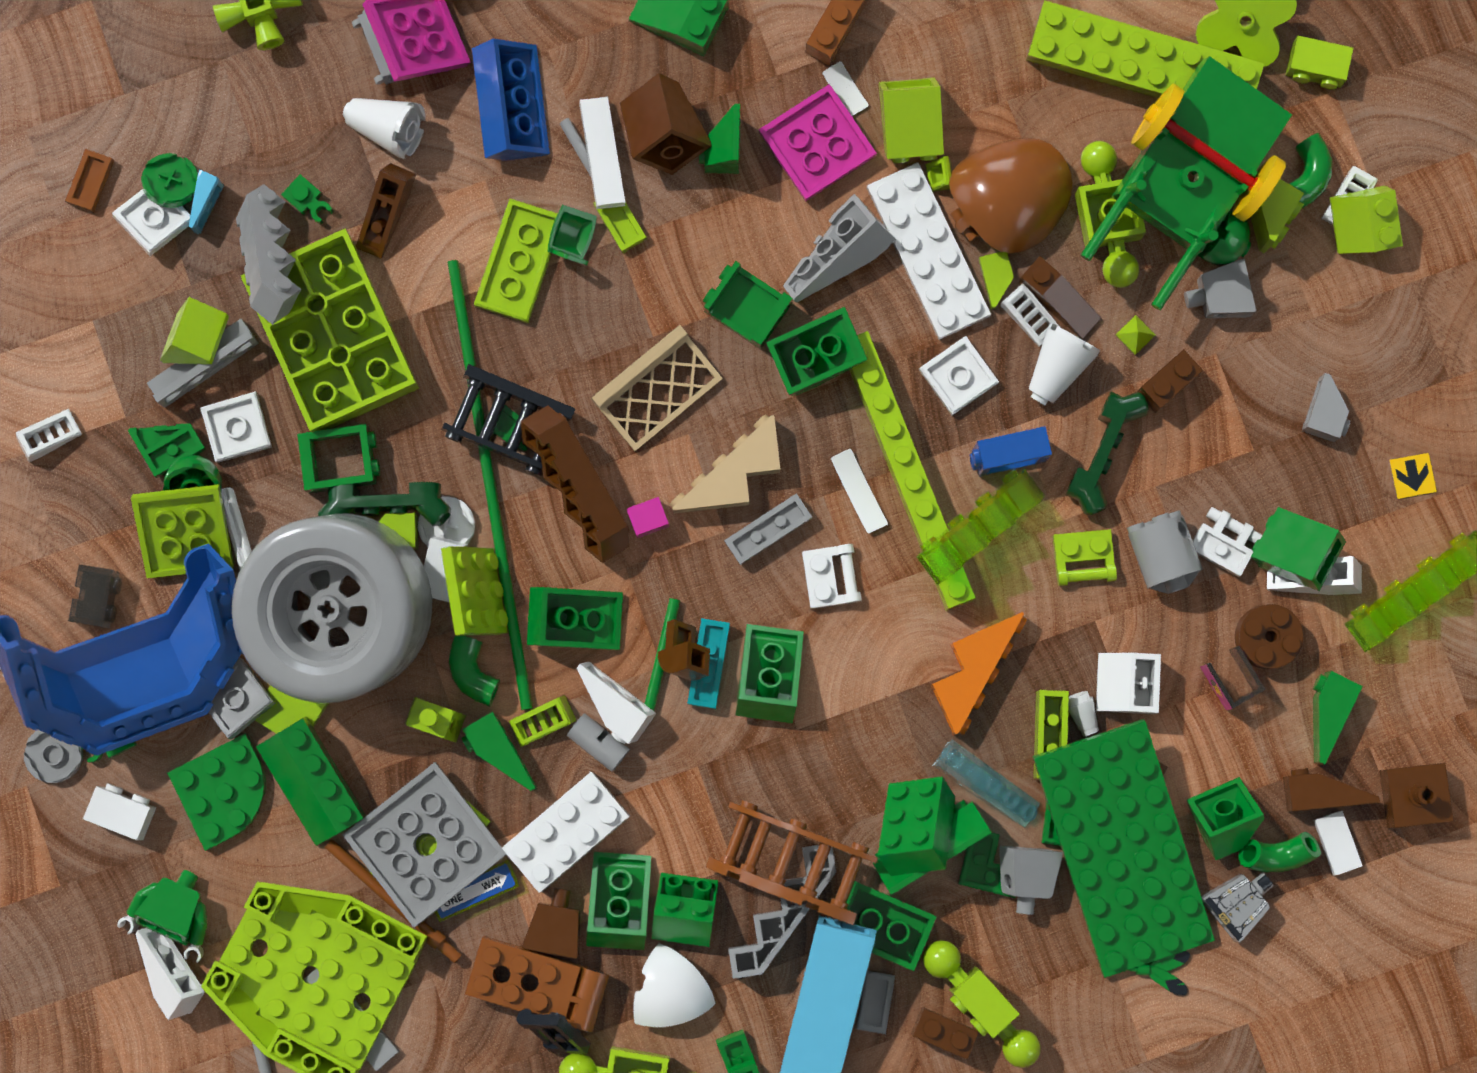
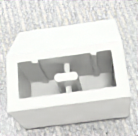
(1128, 682)

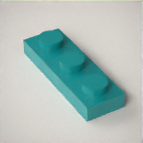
(705, 690)

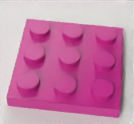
(416, 37)
(817, 142)

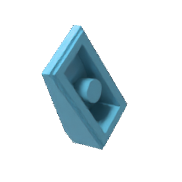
(205, 196)

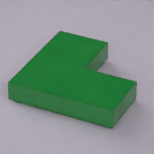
(979, 867)

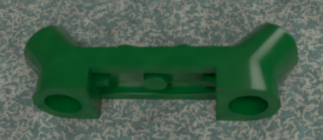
(1115, 412)
(422, 496)

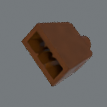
(555, 927)

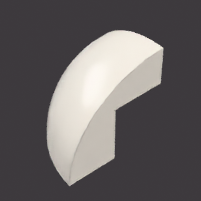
(671, 992)

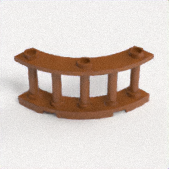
(776, 883)

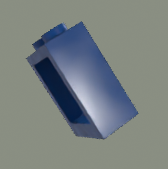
(1011, 451)

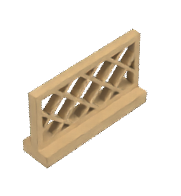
(641, 368)

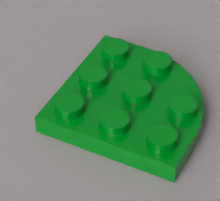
(221, 790)

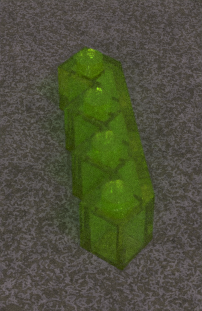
(979, 526)
(1414, 594)

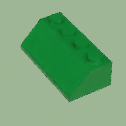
(311, 781)
(966, 830)

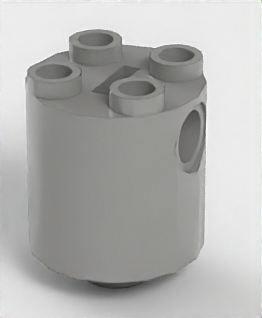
(1165, 552)

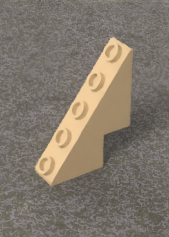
(727, 482)

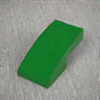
(737, 1053)

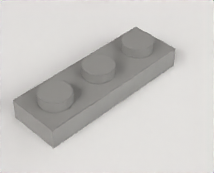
(768, 529)

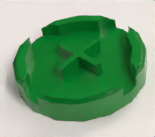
(169, 180)

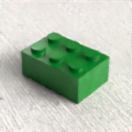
(916, 826)
(899, 926)

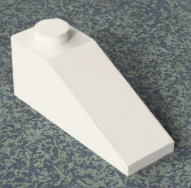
(1343, 579)
(618, 708)
(169, 975)

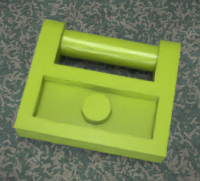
(1082, 548)

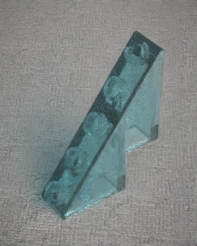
(986, 783)

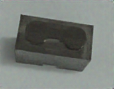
(96, 596)

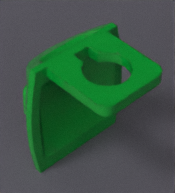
(572, 234)

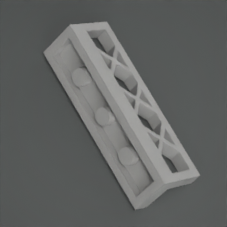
(184, 377)

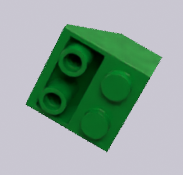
(684, 909)

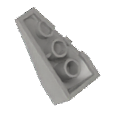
(847, 245)

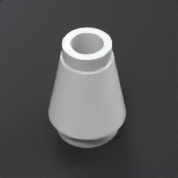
(1083, 712)

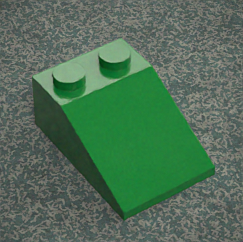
(682, 21)
(817, 352)
(574, 618)
(769, 673)
(619, 901)

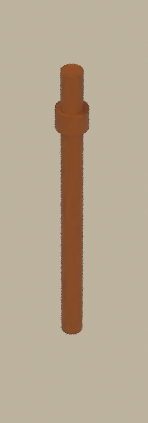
(434, 938)

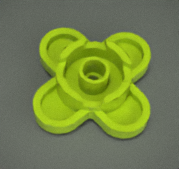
(1254, 38)

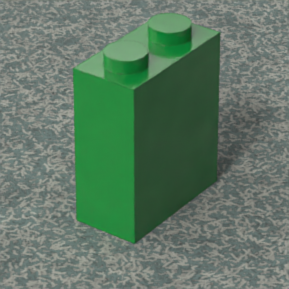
(1298, 548)

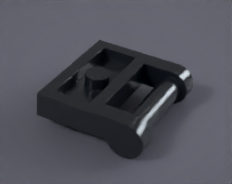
(554, 1031)

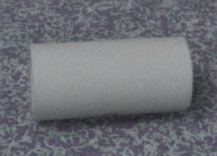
(598, 742)

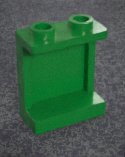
(746, 305)

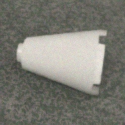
(387, 123)
(1059, 363)

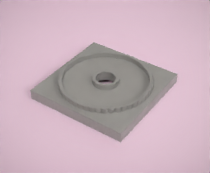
(389, 836)

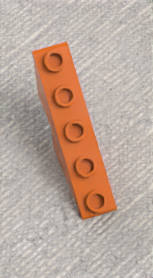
(978, 661)

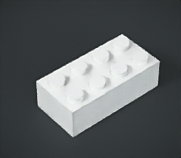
(566, 832)

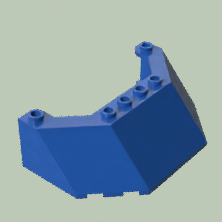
(135, 676)

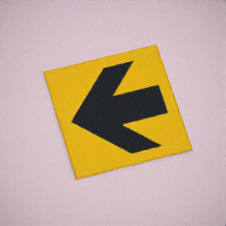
(1413, 475)

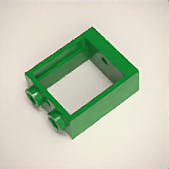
(309, 464)

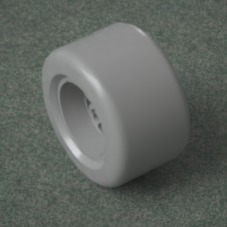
(391, 589)

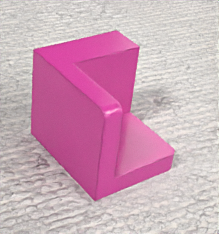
(647, 517)

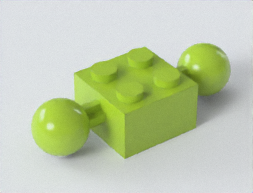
(1094, 204)
(984, 1002)
(620, 1061)

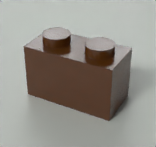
(1170, 380)
(944, 1033)

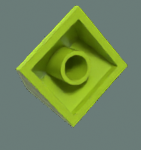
(195, 334)

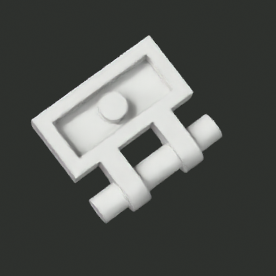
(1221, 549)

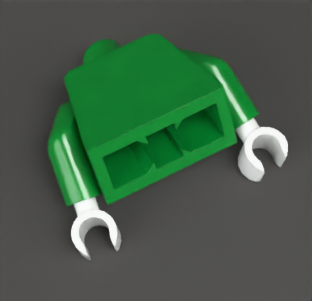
(171, 911)

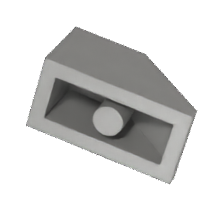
(1327, 411)

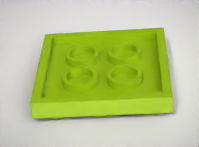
(177, 522)
(474, 591)

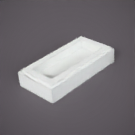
(1337, 843)

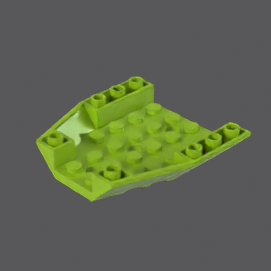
(314, 1023)

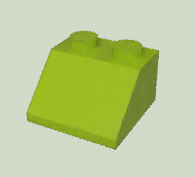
(1366, 220)

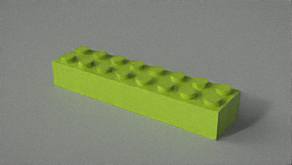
(1123, 52)

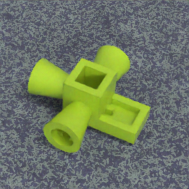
(258, 14)

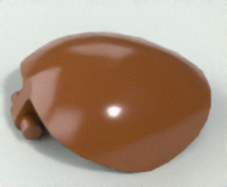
(1011, 193)

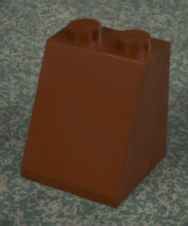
(663, 125)

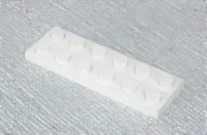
(928, 251)

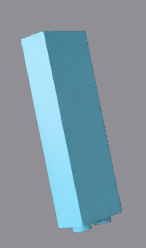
(828, 997)

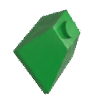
(725, 142)
(1226, 817)

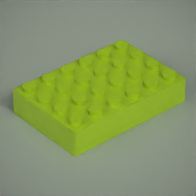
(337, 337)

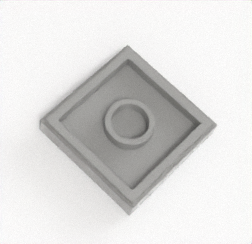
(240, 701)

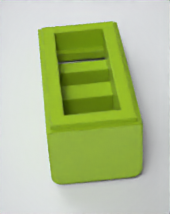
(564, 710)

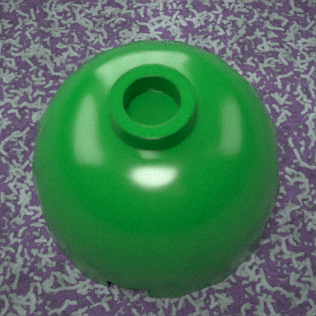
(1231, 242)
(191, 472)

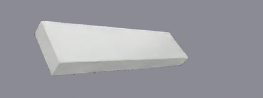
(602, 153)

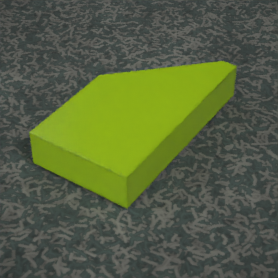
(996, 275)

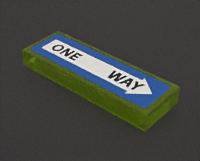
(489, 885)

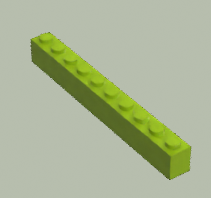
(905, 464)

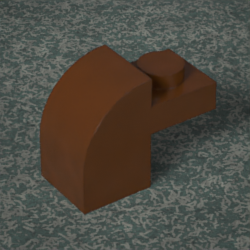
(682, 654)

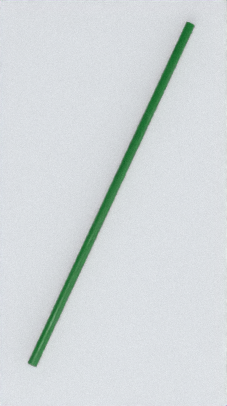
(491, 495)

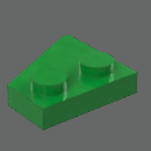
(166, 444)

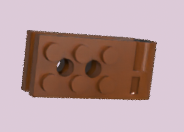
(561, 988)

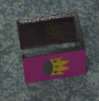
(1248, 672)

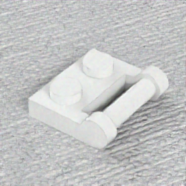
(821, 576)

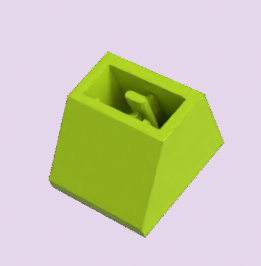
(1274, 213)

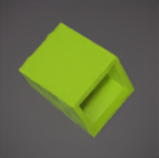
(911, 119)

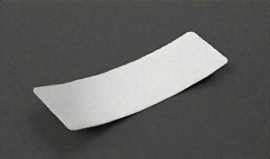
(858, 491)

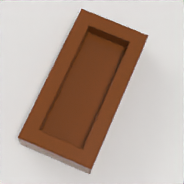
(89, 180)

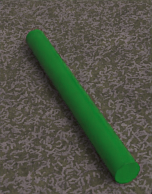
(657, 671)

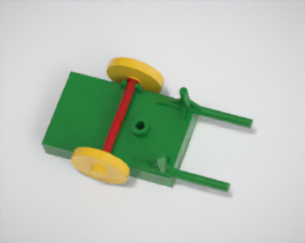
(1218, 134)

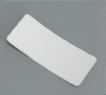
(845, 88)

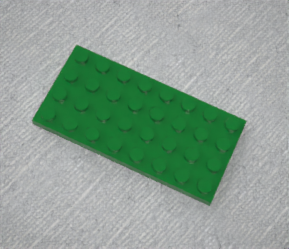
(1123, 848)

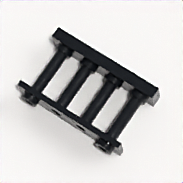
(504, 392)

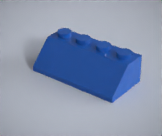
(510, 100)

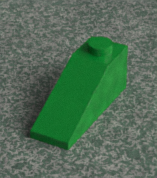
(1331, 708)
(493, 745)

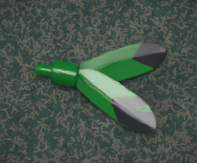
(1158, 972)

